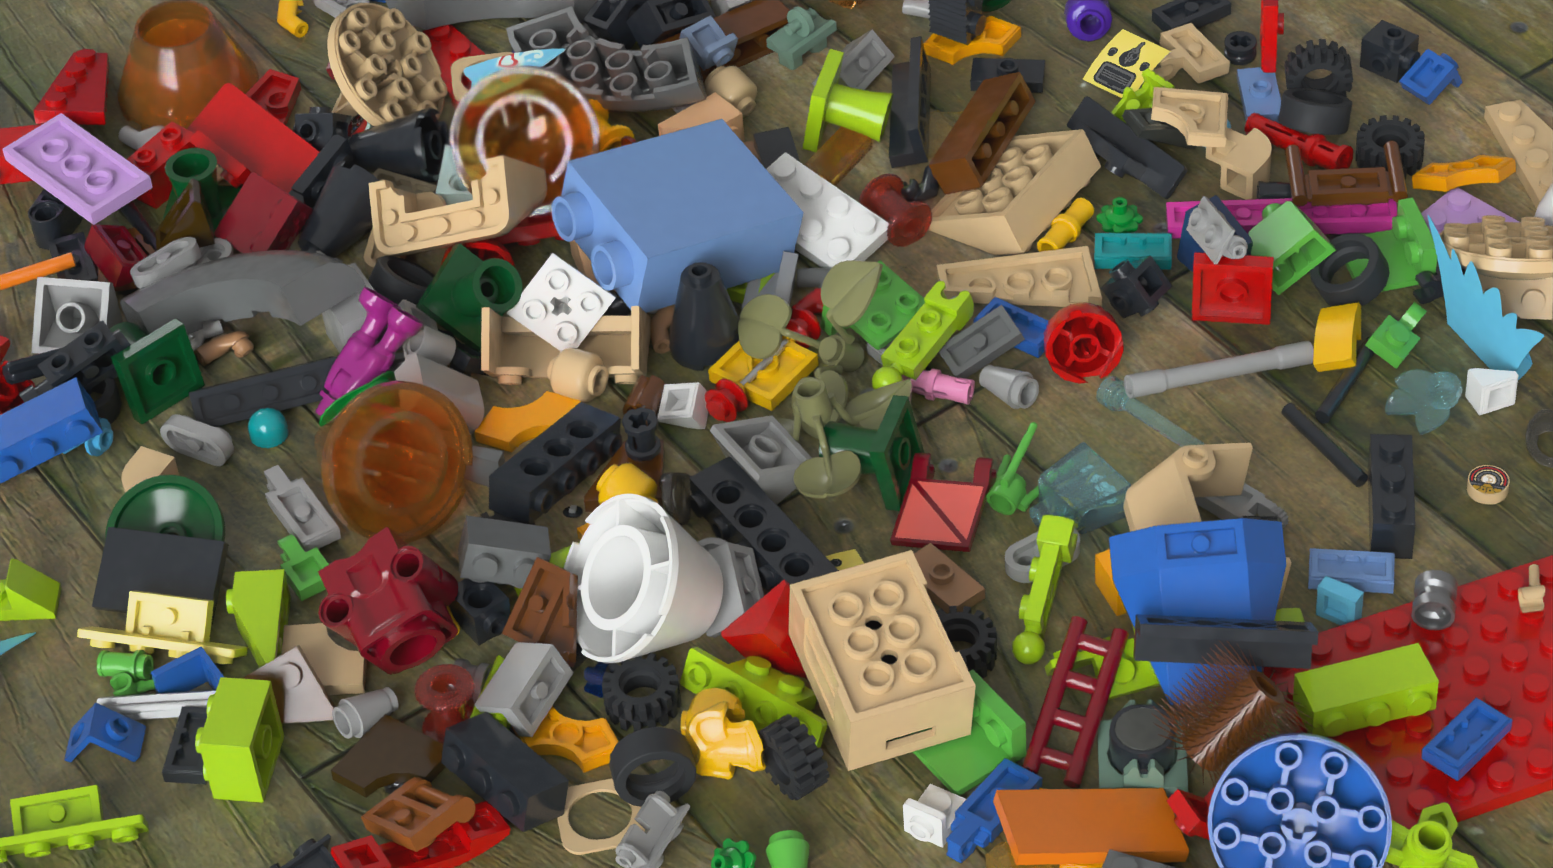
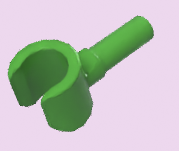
(124, 685)

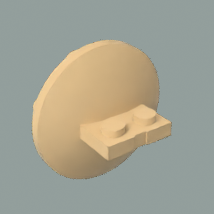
(382, 65)
(1510, 258)

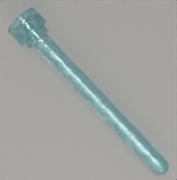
(1114, 397)

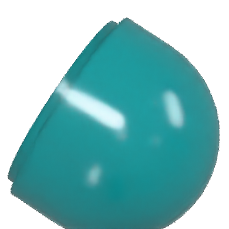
(267, 428)

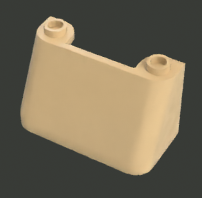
(423, 222)

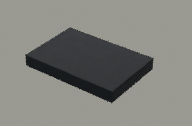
(157, 565)

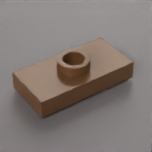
(946, 581)

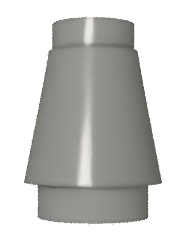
(1010, 385)
(361, 712)

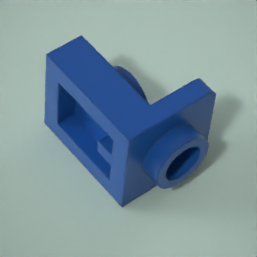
(1431, 76)

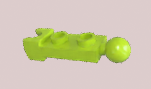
(924, 336)
(1055, 545)

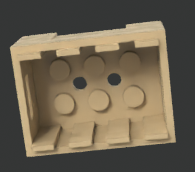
(842, 659)

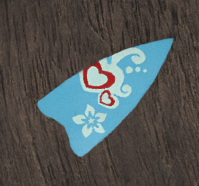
(532, 58)

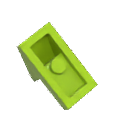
(28, 594)

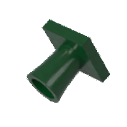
(201, 166)
(466, 286)
(156, 368)
(882, 451)

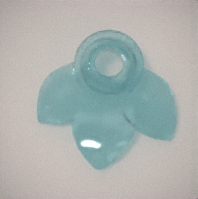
(1421, 396)

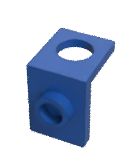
(186, 673)
(108, 731)

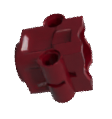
(390, 602)

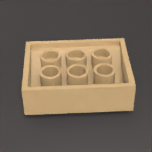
(1020, 195)

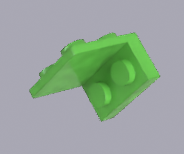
(1406, 247)
(887, 313)
(995, 735)

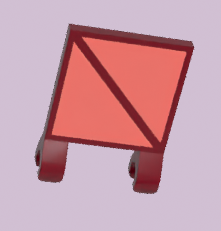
(942, 509)

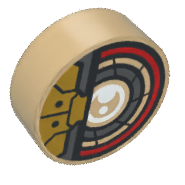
(1488, 484)

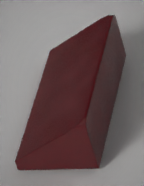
(113, 252)

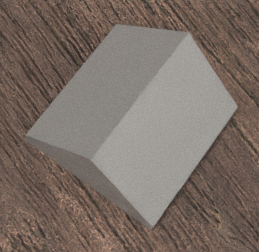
(69, 309)
(763, 452)

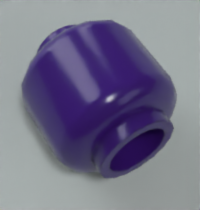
(1088, 18)

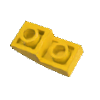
(1336, 337)

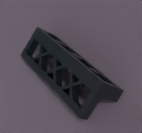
(910, 108)
(273, 389)
(1189, 638)

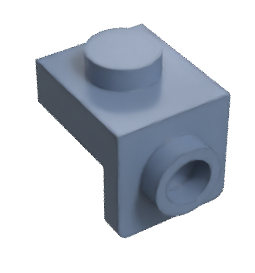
(710, 43)

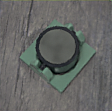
(1137, 750)

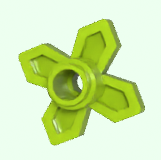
(1428, 842)

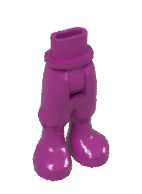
(360, 357)

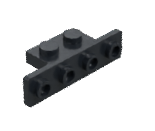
(1125, 151)

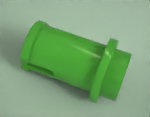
(136, 664)

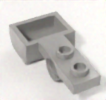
(427, 363)

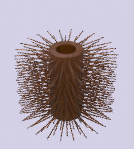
(1235, 716)

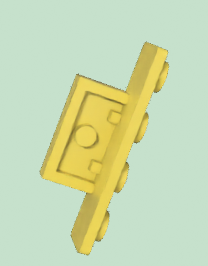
(165, 623)

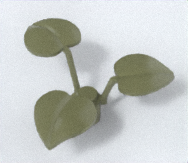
(847, 293)
(840, 471)

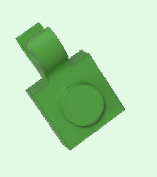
(1395, 339)
(302, 567)

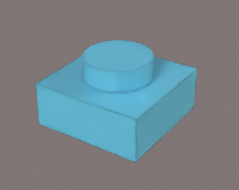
(1338, 601)

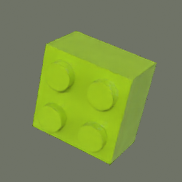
(240, 739)

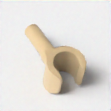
(1531, 597)

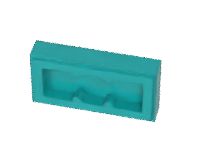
(1117, 247)

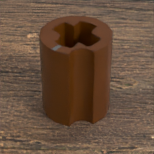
(646, 394)

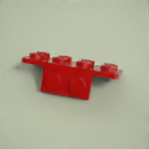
(250, 140)

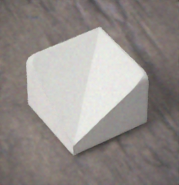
(1491, 389)
(684, 405)

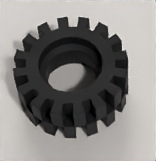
(1319, 57)
(1372, 138)
(975, 630)
(642, 710)
(793, 757)

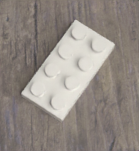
(832, 223)

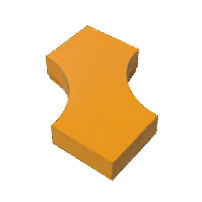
(995, 39)
(1456, 174)
(513, 426)
(577, 740)

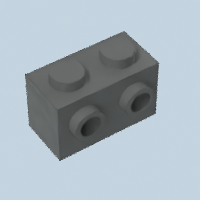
(500, 550)

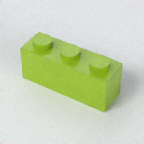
(1366, 691)

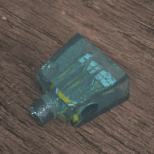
(1081, 489)

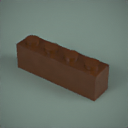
(752, 26)
(982, 133)

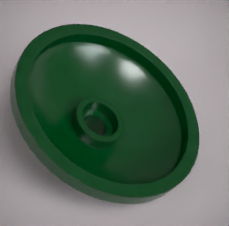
(169, 507)

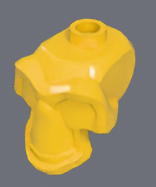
(720, 735)

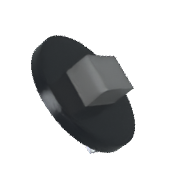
(573, 511)

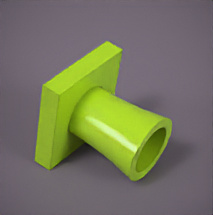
(844, 106)

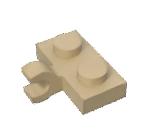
(1192, 53)

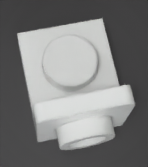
(931, 815)

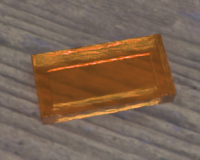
(839, 155)

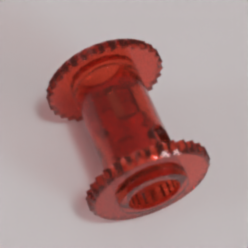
(906, 220)
(445, 703)

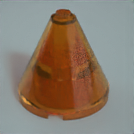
(527, 117)
(394, 460)

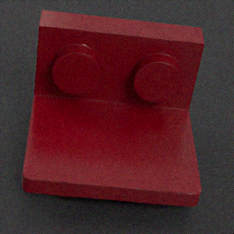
(262, 217)

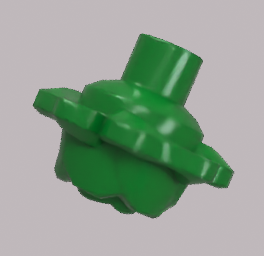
(1119, 217)
(733, 855)

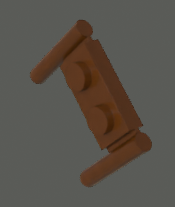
(1347, 186)

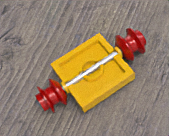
(762, 380)

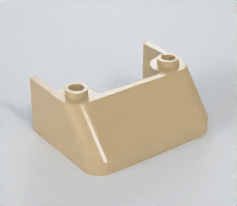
(516, 352)
(1192, 471)

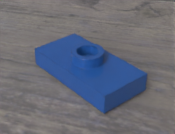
(1029, 325)
(1466, 739)

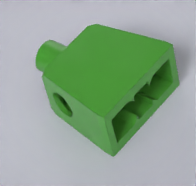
(1291, 240)

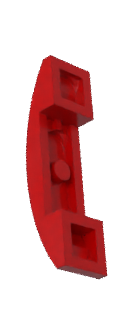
(450, 849)

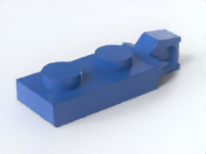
(977, 818)

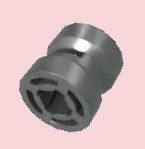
(1434, 600)

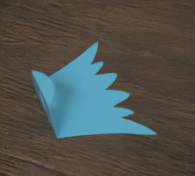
(1479, 316)

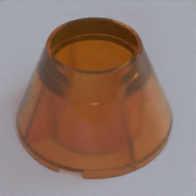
(179, 64)

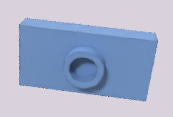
(1259, 93)
(1360, 569)

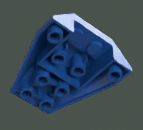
(1199, 572)

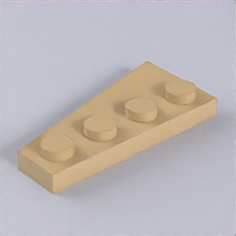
(1527, 141)
(1028, 279)

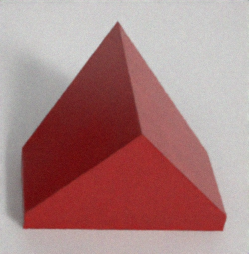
(765, 632)

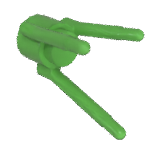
(1010, 488)

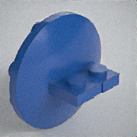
(1299, 806)

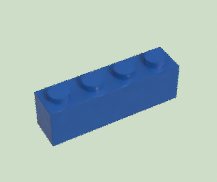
(46, 428)

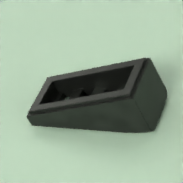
(1141, 124)

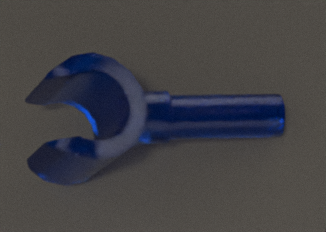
(594, 676)

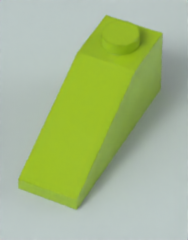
(261, 610)

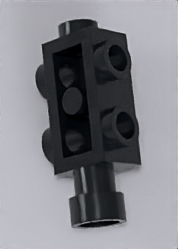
(83, 358)

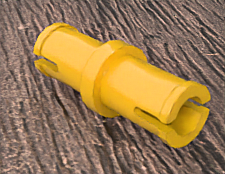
(1067, 226)

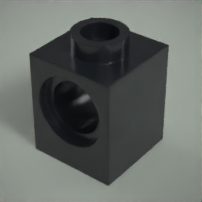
(480, 610)

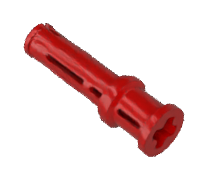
(1313, 148)

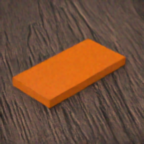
(1086, 823)

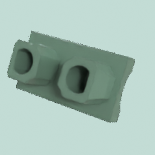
(803, 33)

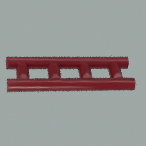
(1086, 725)

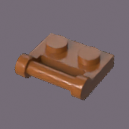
(410, 822)

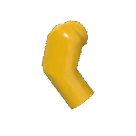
(288, 17)

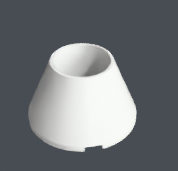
(640, 581)

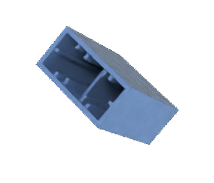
(673, 204)

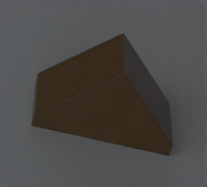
(187, 219)

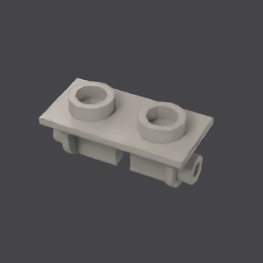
(1215, 233)
(661, 826)

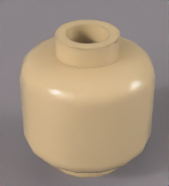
(733, 86)
(578, 374)

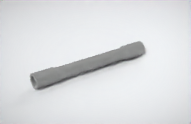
(1160, 380)

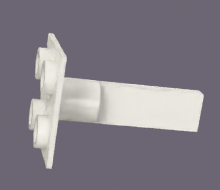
(561, 304)

